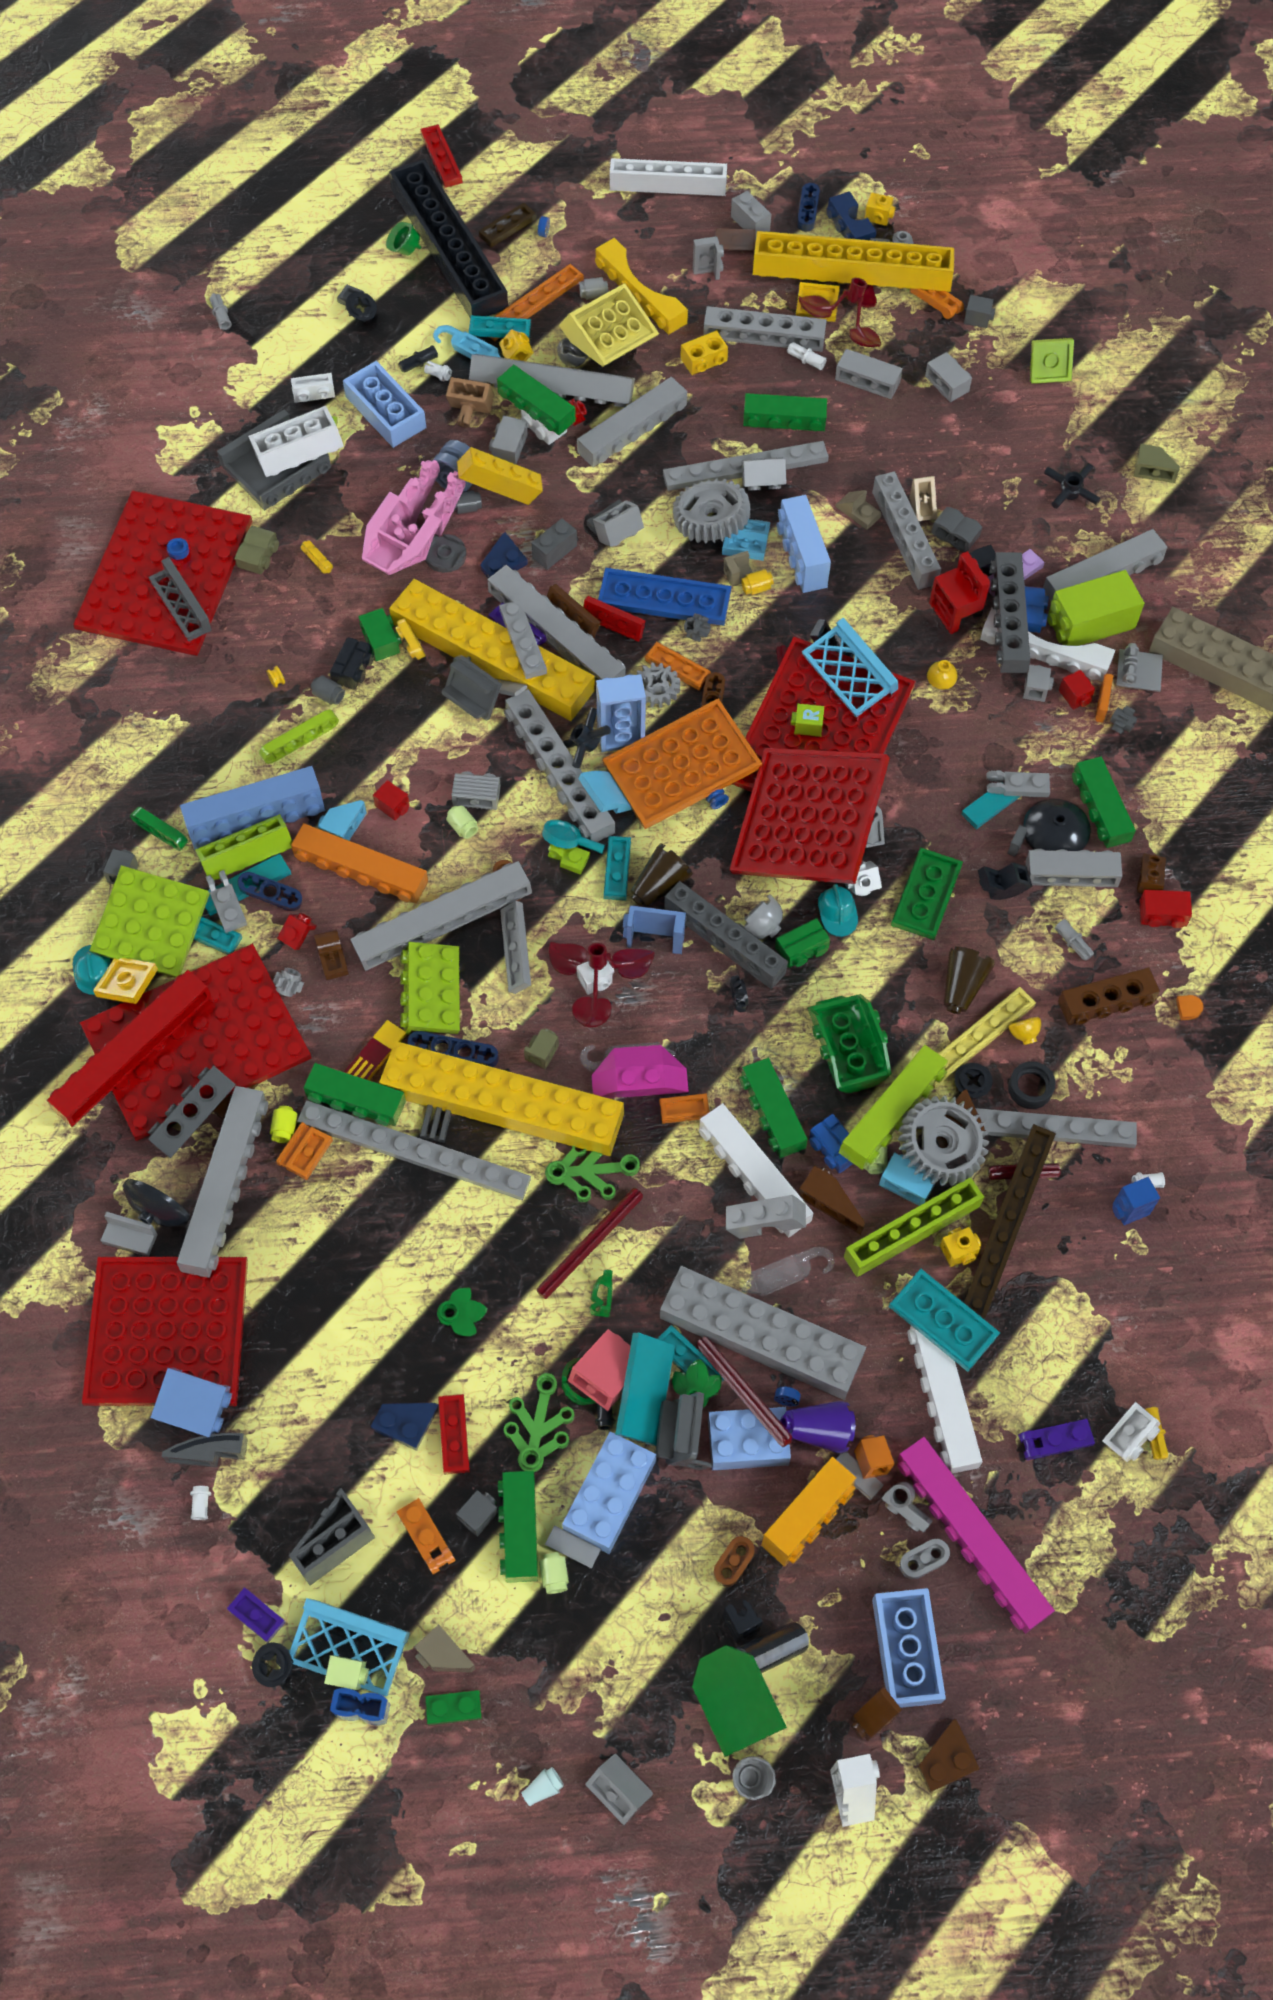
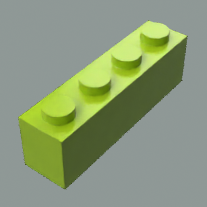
(245, 847)

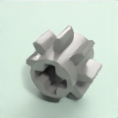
(288, 982)

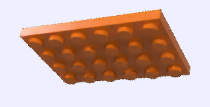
(682, 763)

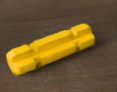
(316, 557)

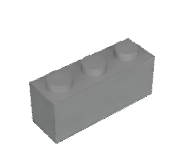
(868, 373)

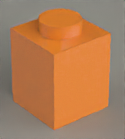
(873, 1456)

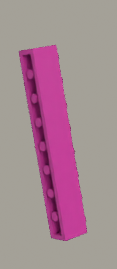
(975, 1536)

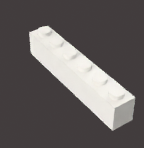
(668, 177)
(746, 1159)
(946, 1405)

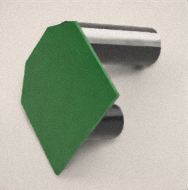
(735, 1692)

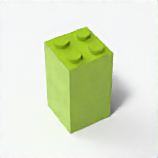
(1095, 609)

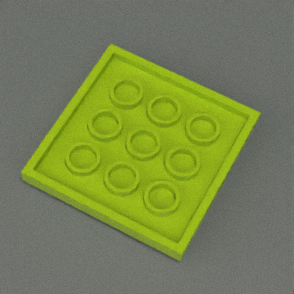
(150, 920)

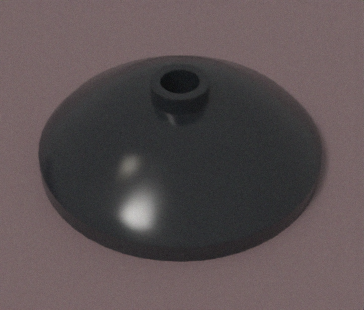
(1049, 834)
(154, 1205)

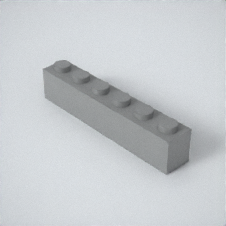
(632, 422)
(1130, 555)

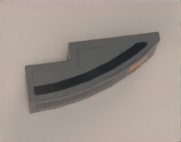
(207, 1450)

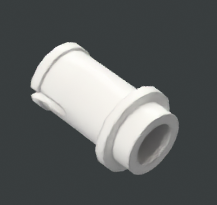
(437, 370)
(1157, 1179)
(200, 1502)

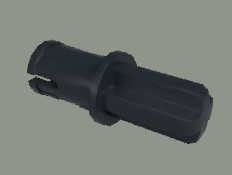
(418, 359)

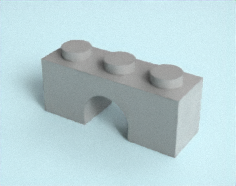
(780, 1212)

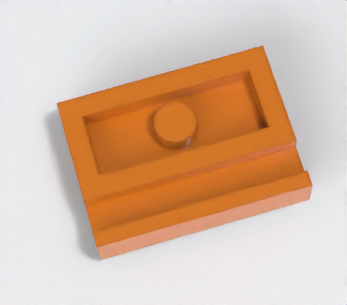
(304, 1150)

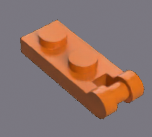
(941, 301)
(425, 1535)

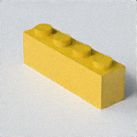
(499, 476)

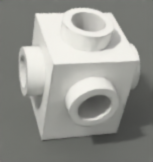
(867, 879)

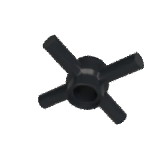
(1072, 485)
(585, 737)

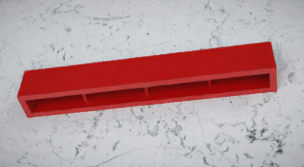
(129, 1048)

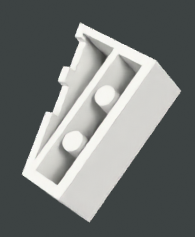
(855, 1788)

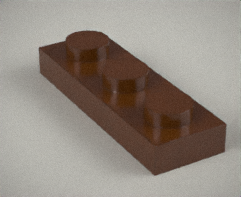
(573, 610)

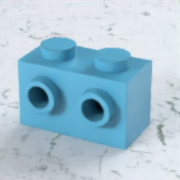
(903, 1182)

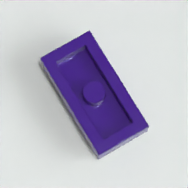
(256, 1615)

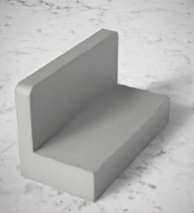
(129, 1234)
(619, 1788)

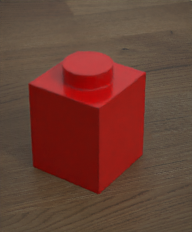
(1077, 689)
(391, 800)

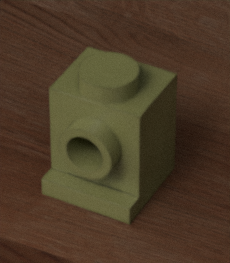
(542, 1048)

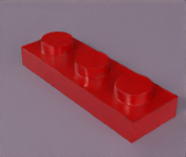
(615, 619)
(454, 1434)

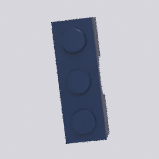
(843, 212)

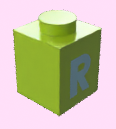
(808, 720)

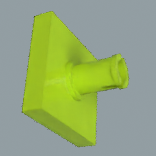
(1051, 360)

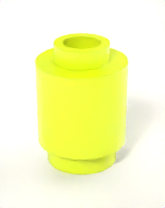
(283, 1124)

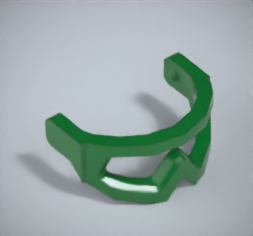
(605, 1279)
(575, 1398)

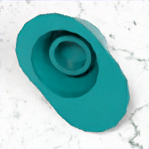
(838, 911)
(88, 969)

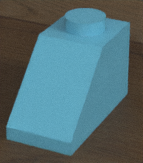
(343, 819)

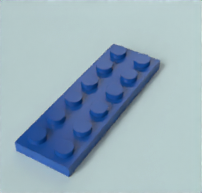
(664, 595)

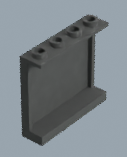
(242, 464)

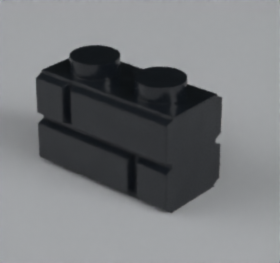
(351, 663)

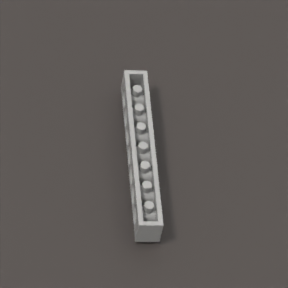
(526, 706)

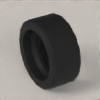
(1039, 1070)

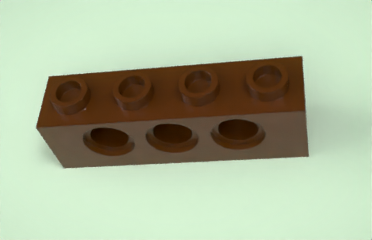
(1139, 981)

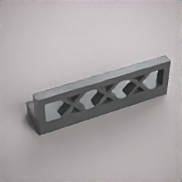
(185, 594)

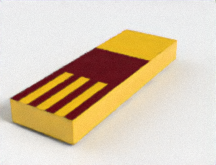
(376, 1051)

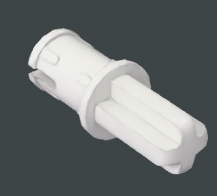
(806, 355)

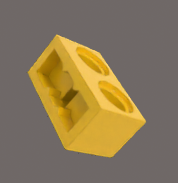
(704, 352)

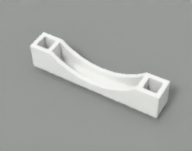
(1091, 658)

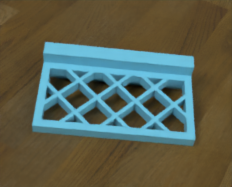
(867, 658)
(356, 1623)

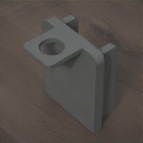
(471, 688)
(680, 1431)

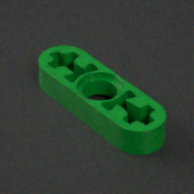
(159, 828)

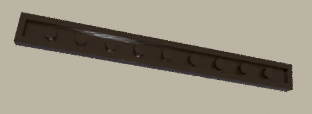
(1009, 1220)

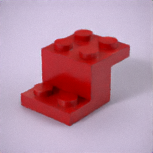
(959, 592)

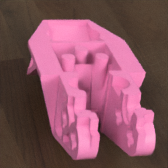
(392, 538)

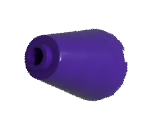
(822, 1425)

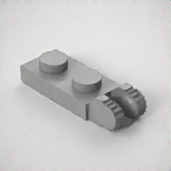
(1019, 783)
(226, 904)

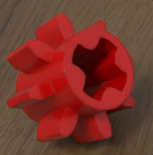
(580, 411)

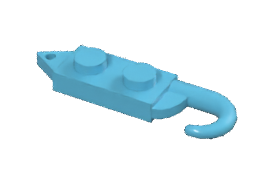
(465, 342)

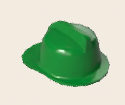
(403, 239)

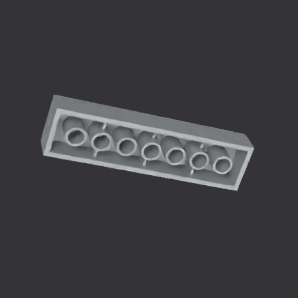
(762, 1332)

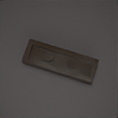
(507, 225)

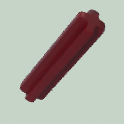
(1000, 1172)

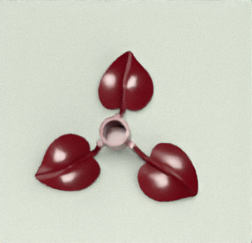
(857, 293)
(630, 965)

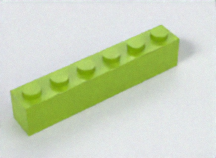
(892, 1107)
(913, 1227)

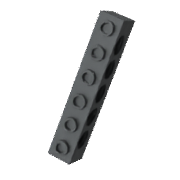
(1010, 612)
(727, 935)

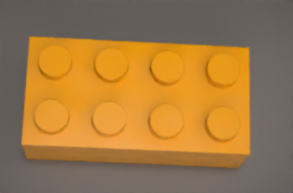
(808, 1511)

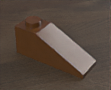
(828, 1196)
(875, 1715)

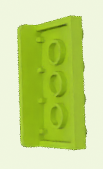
(430, 988)

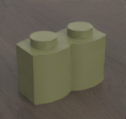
(256, 550)

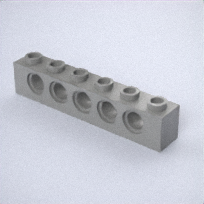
(765, 328)
(906, 530)

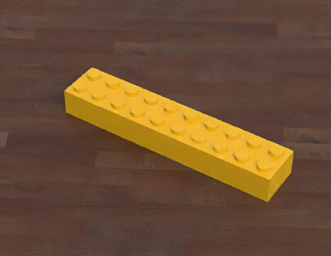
(843, 259)
(467, 633)
(504, 1098)

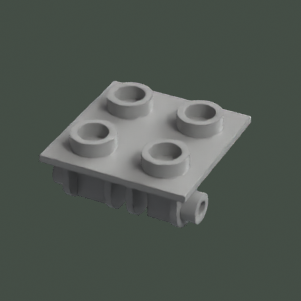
(1139, 669)

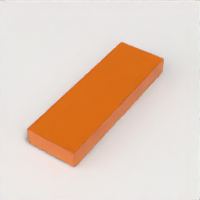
(687, 670)

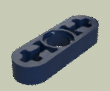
(811, 213)
(288, 891)

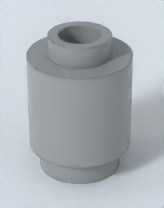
(593, 288)

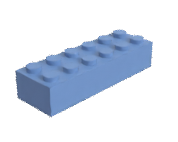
(225, 813)

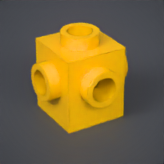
(879, 209)
(516, 346)
(960, 1246)

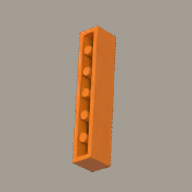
(359, 863)

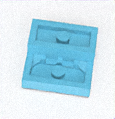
(751, 539)
(604, 791)

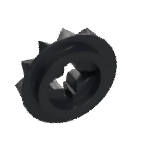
(364, 300)
(739, 993)
(973, 1071)
(262, 1670)

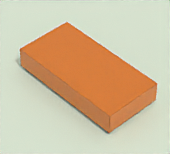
(1104, 696)
(684, 1108)

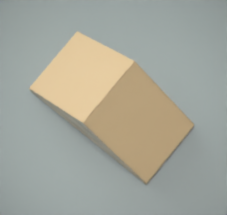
(924, 498)

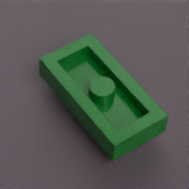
(453, 1707)

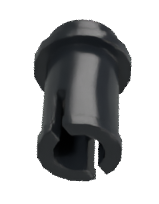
(604, 1418)

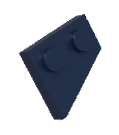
(502, 554)
(405, 1422)

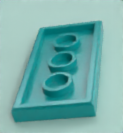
(944, 1319)
(644, 1388)

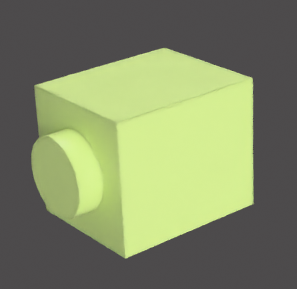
(346, 1672)

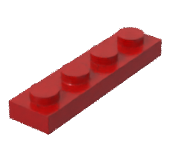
(441, 156)

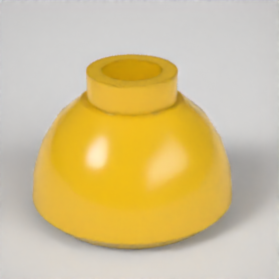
(942, 675)
(1026, 1030)

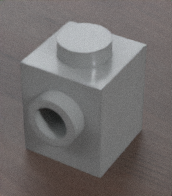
(1037, 683)

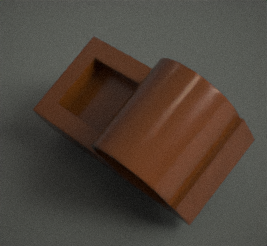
(1151, 873)
(331, 954)

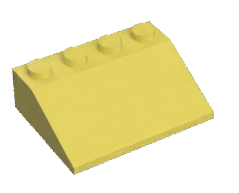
(609, 326)

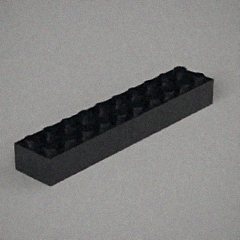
(448, 239)

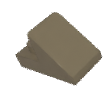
(858, 509)

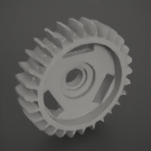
(711, 498)
(933, 1159)

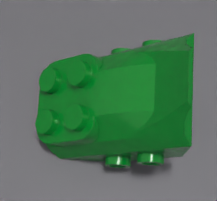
(851, 1042)

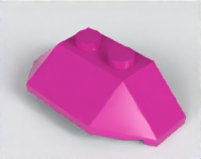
(639, 1073)

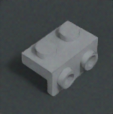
(707, 256)

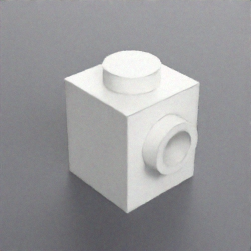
(586, 977)

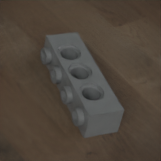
(171, 1144)

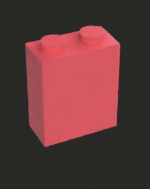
(602, 1370)

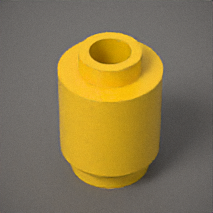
(757, 582)

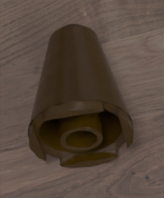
(659, 876)
(965, 977)

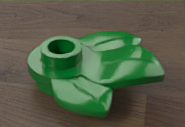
(465, 1312)
(697, 1380)

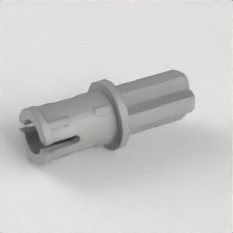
(220, 311)
(1074, 939)

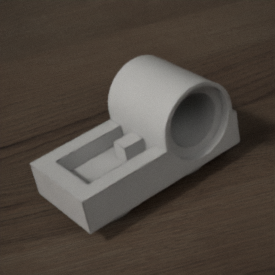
(915, 1517)

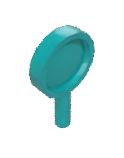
(567, 836)

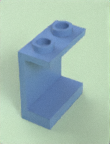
(655, 922)
(191, 1403)

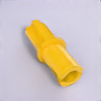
(1158, 1444)

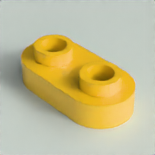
(405, 631)

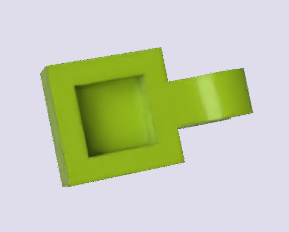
(571, 859)

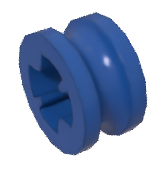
(717, 799)

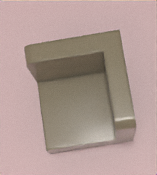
(737, 567)

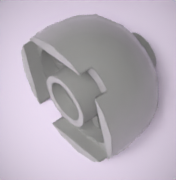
(764, 919)

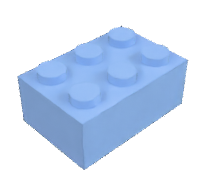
(743, 1442)

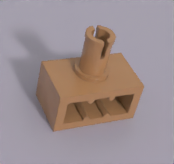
(469, 397)

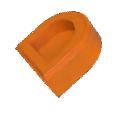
(1189, 1007)

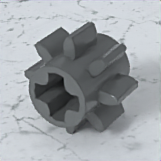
(697, 627)
(1123, 719)

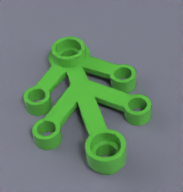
(588, 1171)
(538, 1428)

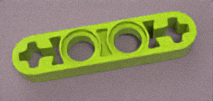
(299, 736)

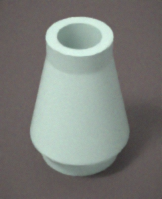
(543, 1787)

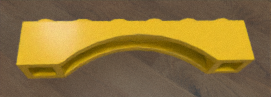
(663, 309)

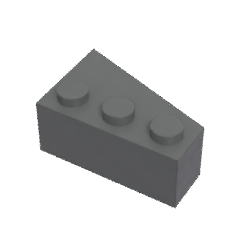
(331, 1540)

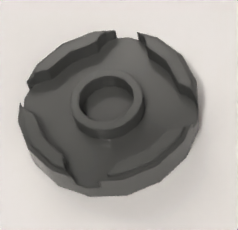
(446, 553)

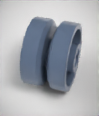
(447, 460)

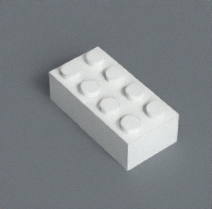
(296, 441)

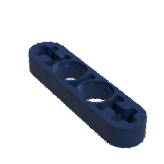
(455, 1045)

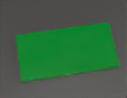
(927, 893)

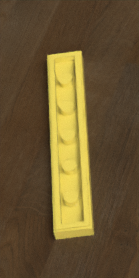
(985, 1031)

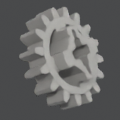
(657, 685)

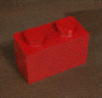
(1165, 908)

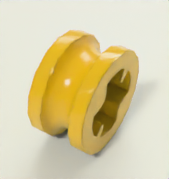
(275, 676)

